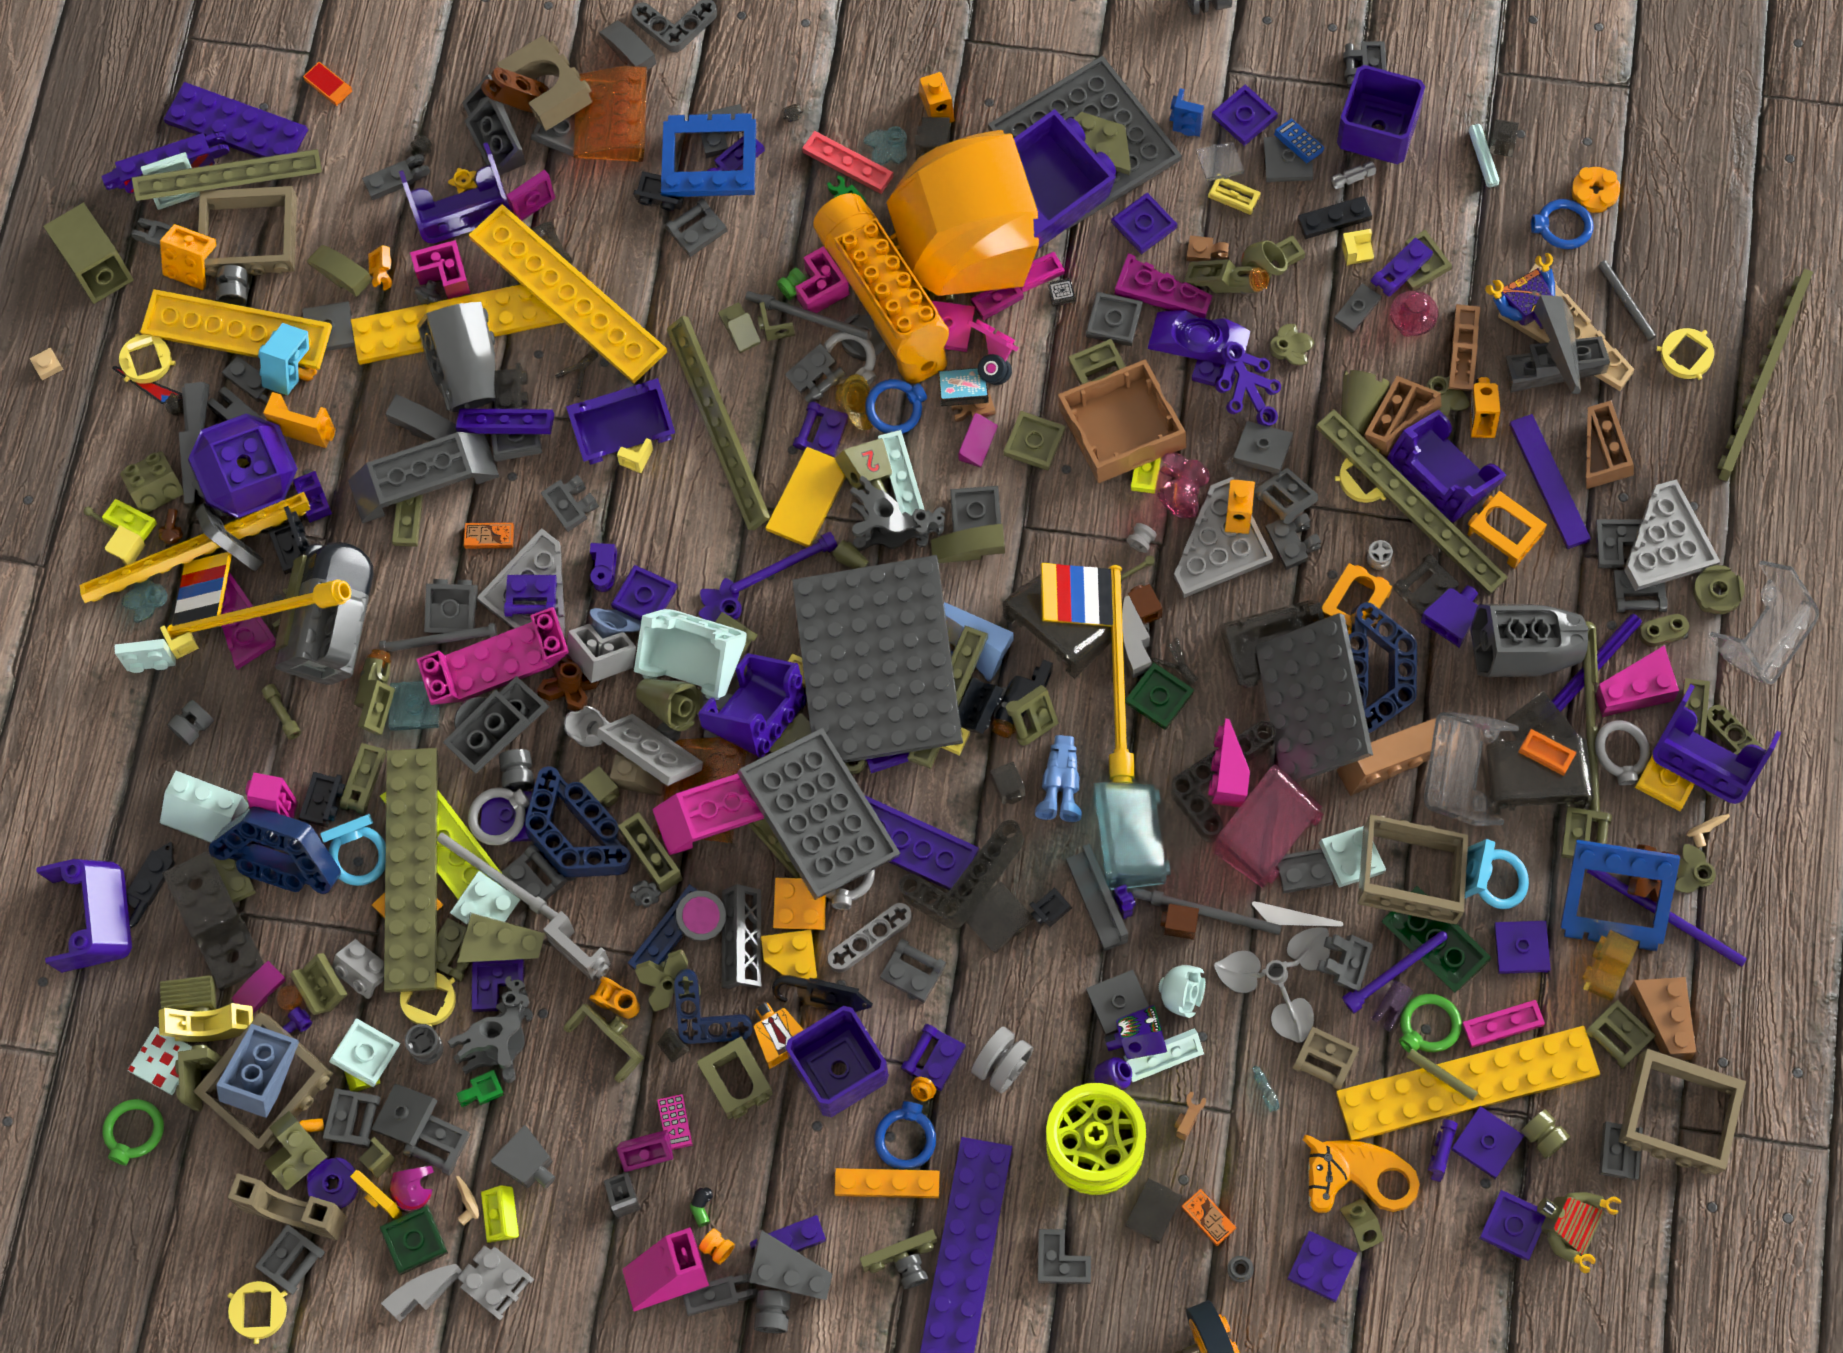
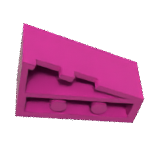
(1639, 685)
(271, 794)

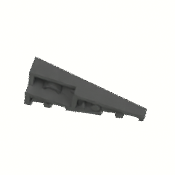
(1560, 328)
(194, 406)

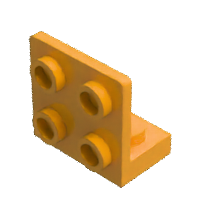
(184, 255)

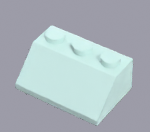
(199, 807)

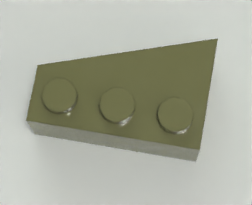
(498, 940)

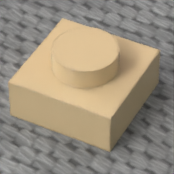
(46, 364)

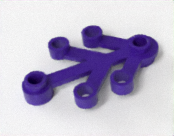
(1247, 380)

